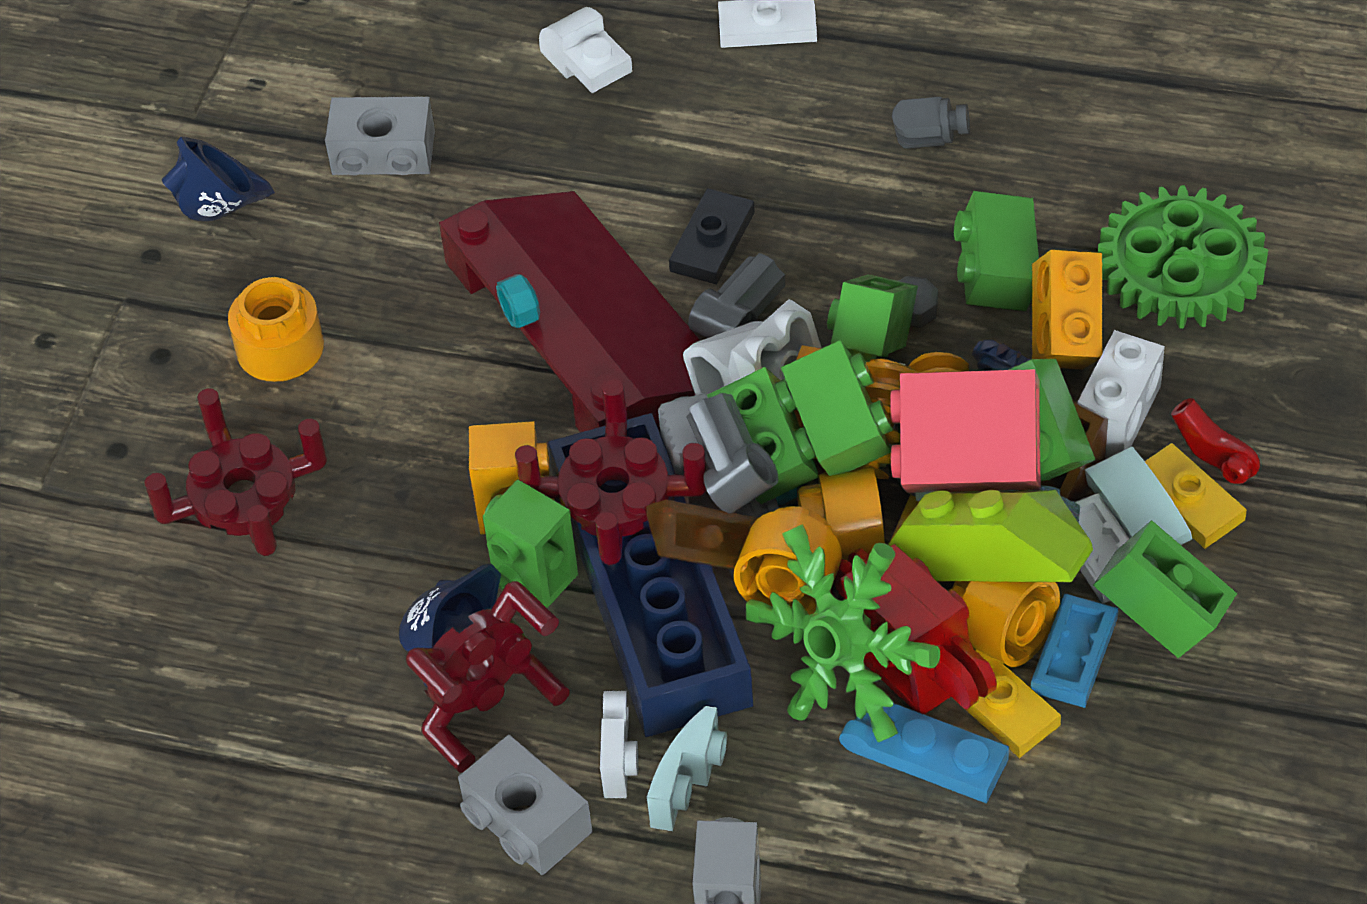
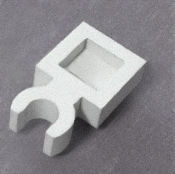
(617, 754)

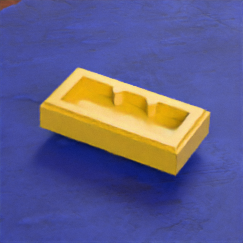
(1200, 500)
(1014, 711)

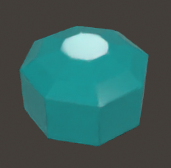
(518, 300)

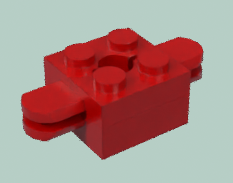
(934, 619)

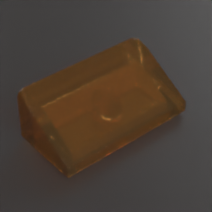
(698, 533)

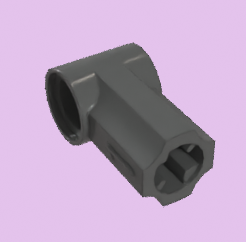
(739, 298)
(736, 464)

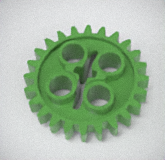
(1182, 256)

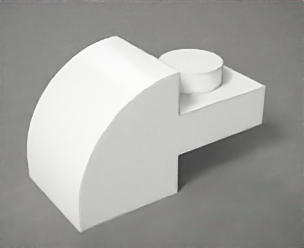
(583, 49)

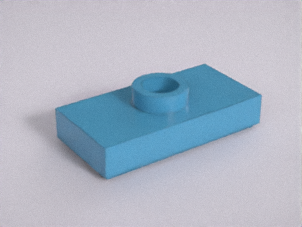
(1074, 650)

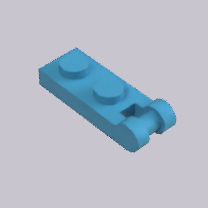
(931, 751)

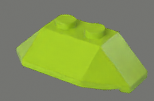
(995, 536)

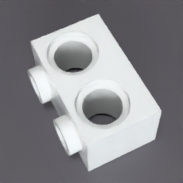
(1124, 387)

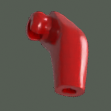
(1213, 444)

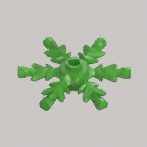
(841, 632)

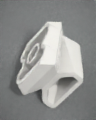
(750, 347)

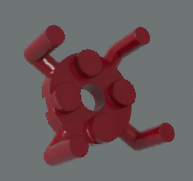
(613, 458)
(232, 461)
(475, 664)

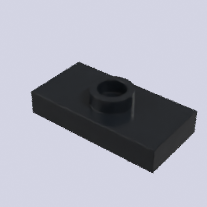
(711, 236)

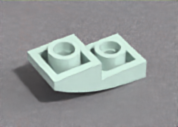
(1136, 495)
(684, 764)

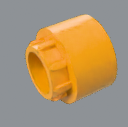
(275, 329)
(850, 507)
(765, 556)
(1009, 617)

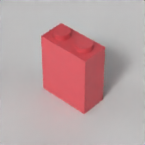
(967, 431)

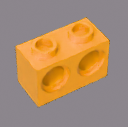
(1067, 308)

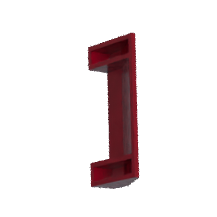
(594, 302)

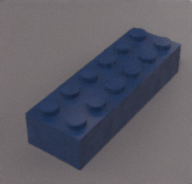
(662, 615)

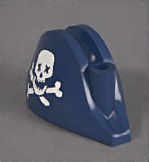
(211, 182)
(448, 607)

